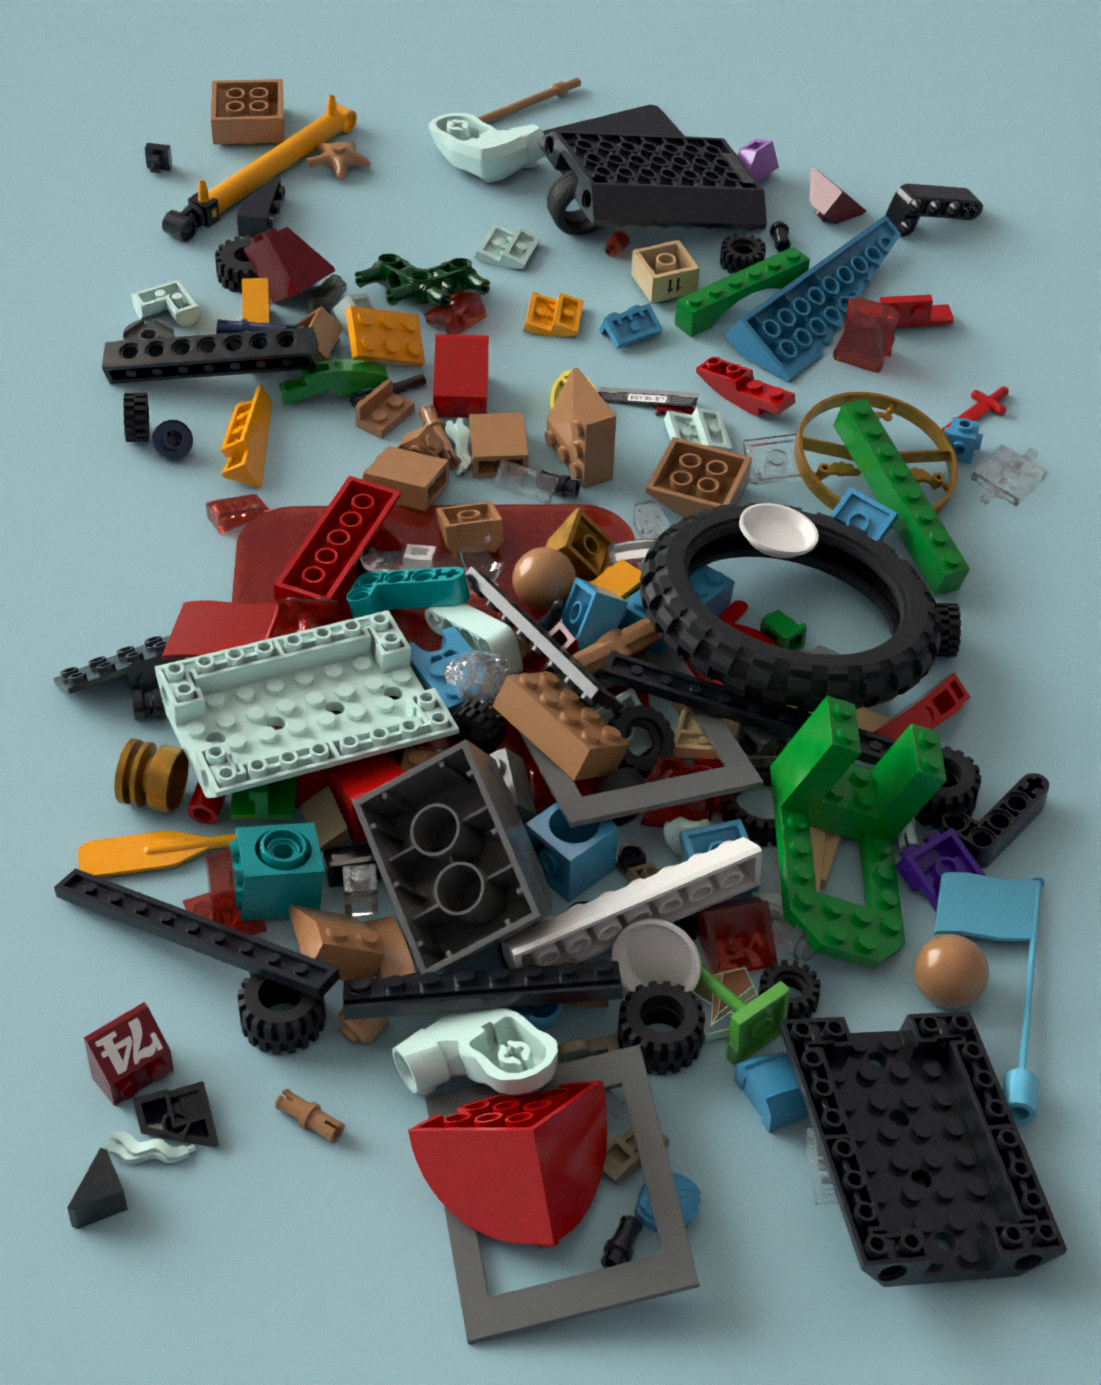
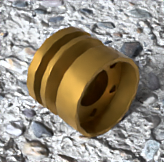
(151, 776)

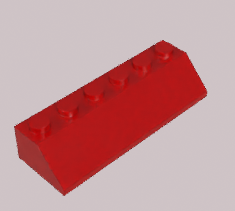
(337, 541)

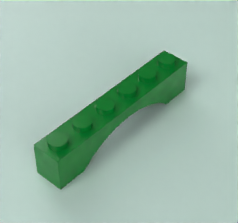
(705, 306)

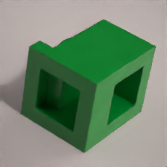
(784, 630)

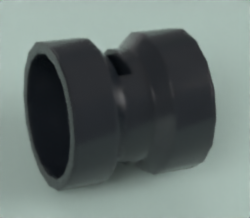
(142, 703)

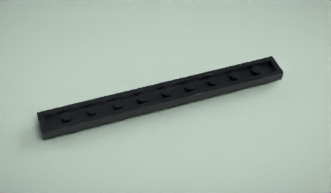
(718, 701)
(198, 933)

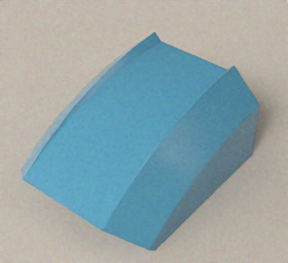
(772, 1089)

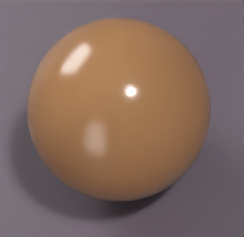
(543, 577)
(951, 971)

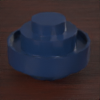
(172, 440)

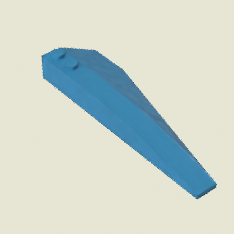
(802, 317)

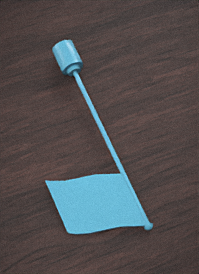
(998, 912)

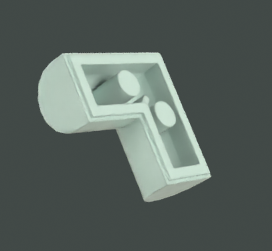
(170, 297)

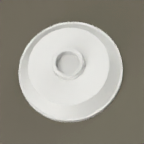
(778, 530)
(658, 953)

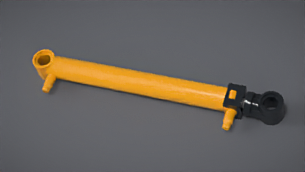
(207, 205)

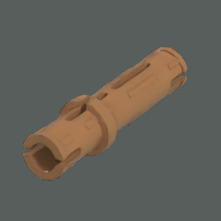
(439, 427)

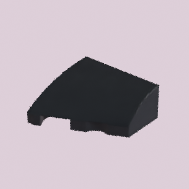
(178, 1115)

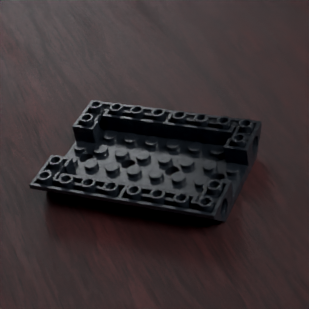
(658, 180)
(955, 1138)

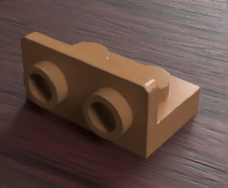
(382, 410)

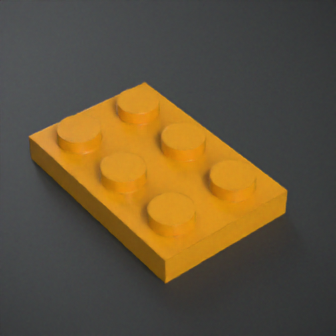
(385, 336)

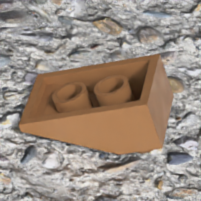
(338, 941)

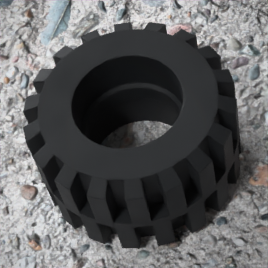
(957, 792)
(666, 1006)
(278, 1029)

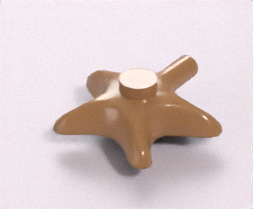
(338, 157)

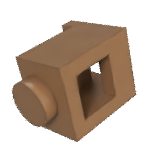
(423, 441)

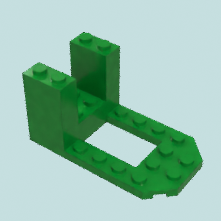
(823, 789)

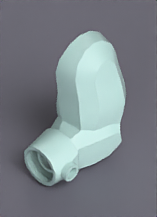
(482, 148)
(485, 1045)

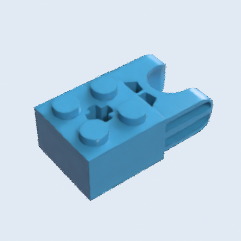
(430, 666)

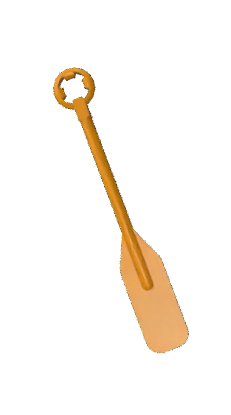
(145, 852)

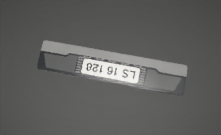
(648, 396)

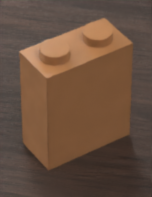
(496, 439)
(414, 474)

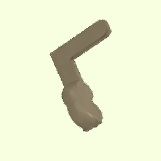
(582, 1047)

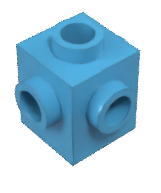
(964, 438)

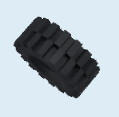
(233, 263)

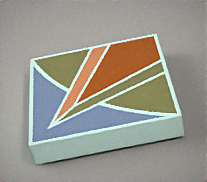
(716, 1011)

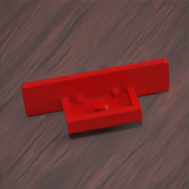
(918, 310)

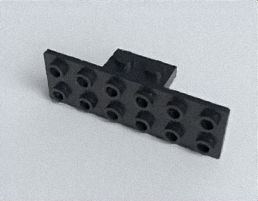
(136, 664)

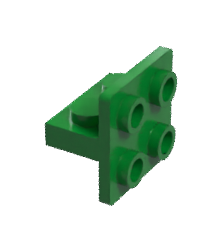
(266, 801)

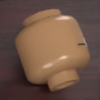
(362, 1029)

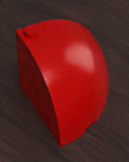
(518, 1162)

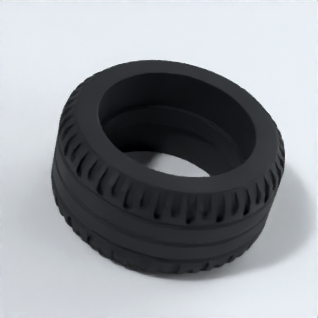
(559, 198)

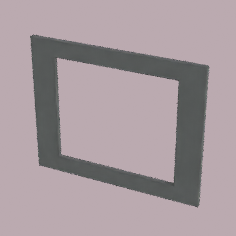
(735, 777)
(595, 1290)

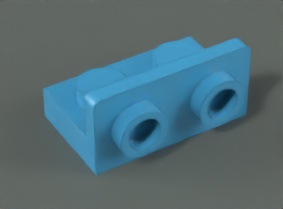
(631, 326)

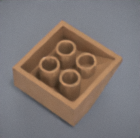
(247, 111)
(582, 431)
(698, 477)

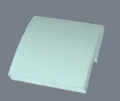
(507, 248)
(701, 427)

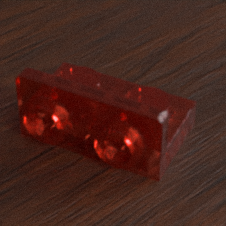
(462, 313)

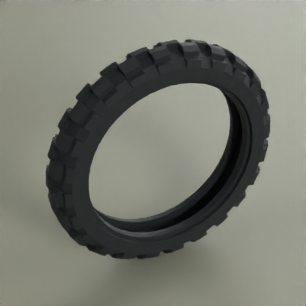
(775, 672)

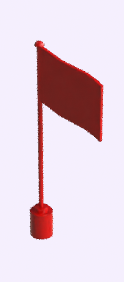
(209, 628)

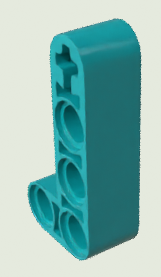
(407, 589)

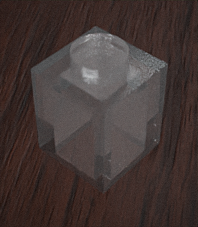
(360, 890)

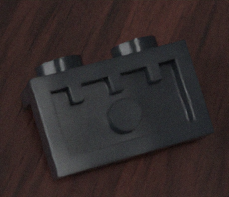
(347, 856)

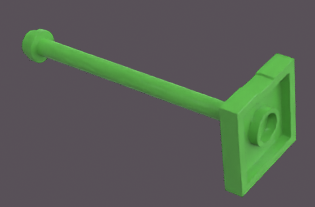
(752, 1023)

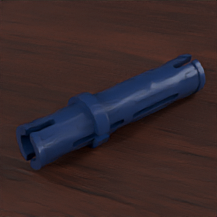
(244, 325)

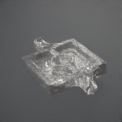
(1008, 475)

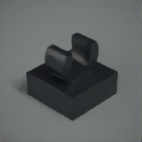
(158, 157)

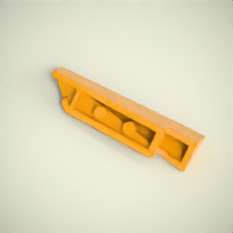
(247, 440)

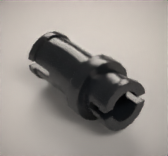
(566, 485)
(619, 1248)

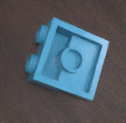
(865, 514)

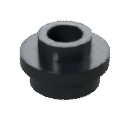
(629, 856)

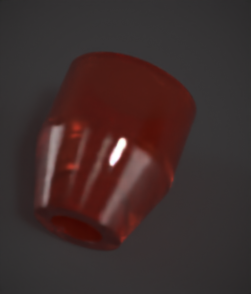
(617, 243)

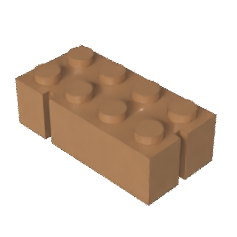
(561, 725)

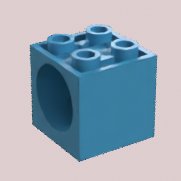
(572, 856)

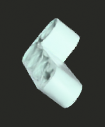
(479, 631)

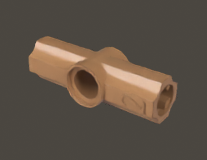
(624, 641)

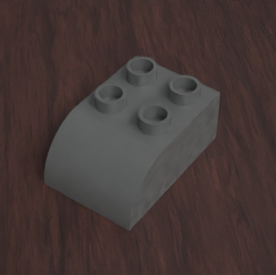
(454, 857)

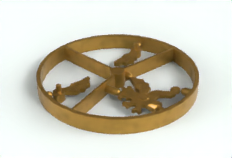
(891, 405)

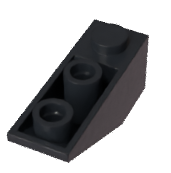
(260, 209)

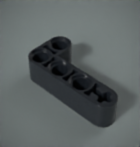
(919, 200)
(1002, 823)

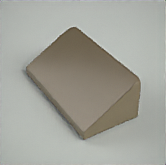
(328, 819)

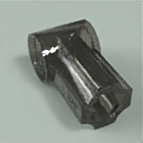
(326, 294)

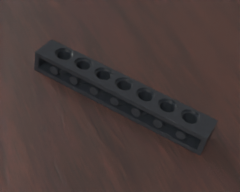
(210, 355)

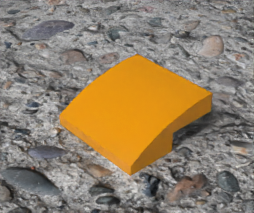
(552, 316)

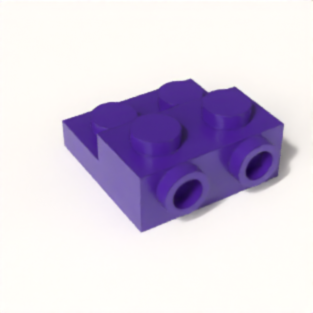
(938, 855)

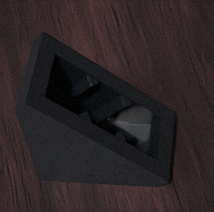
(98, 1193)

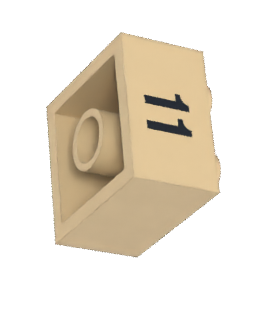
(665, 271)

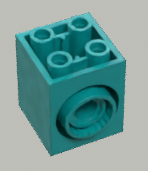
(276, 869)

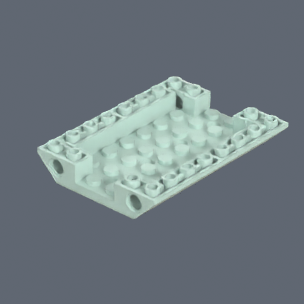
(296, 685)

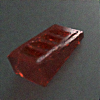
(229, 512)

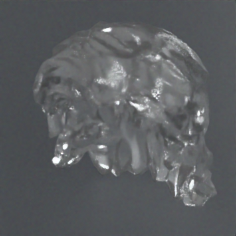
(478, 675)

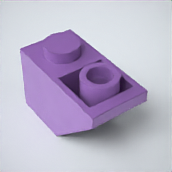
(759, 158)

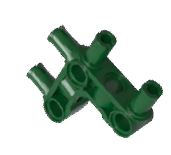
(419, 284)

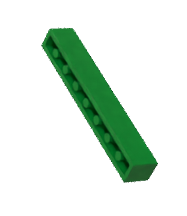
(898, 490)

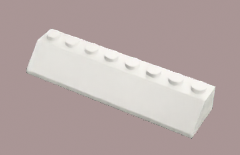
(665, 896)

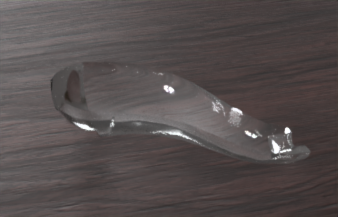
(394, 560)

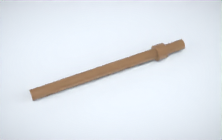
(558, 89)

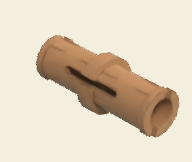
(309, 1115)

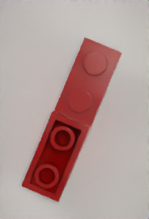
(740, 387)
(929, 709)

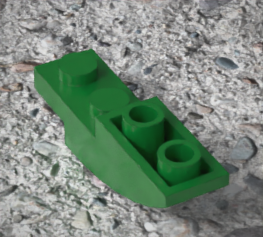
(343, 374)

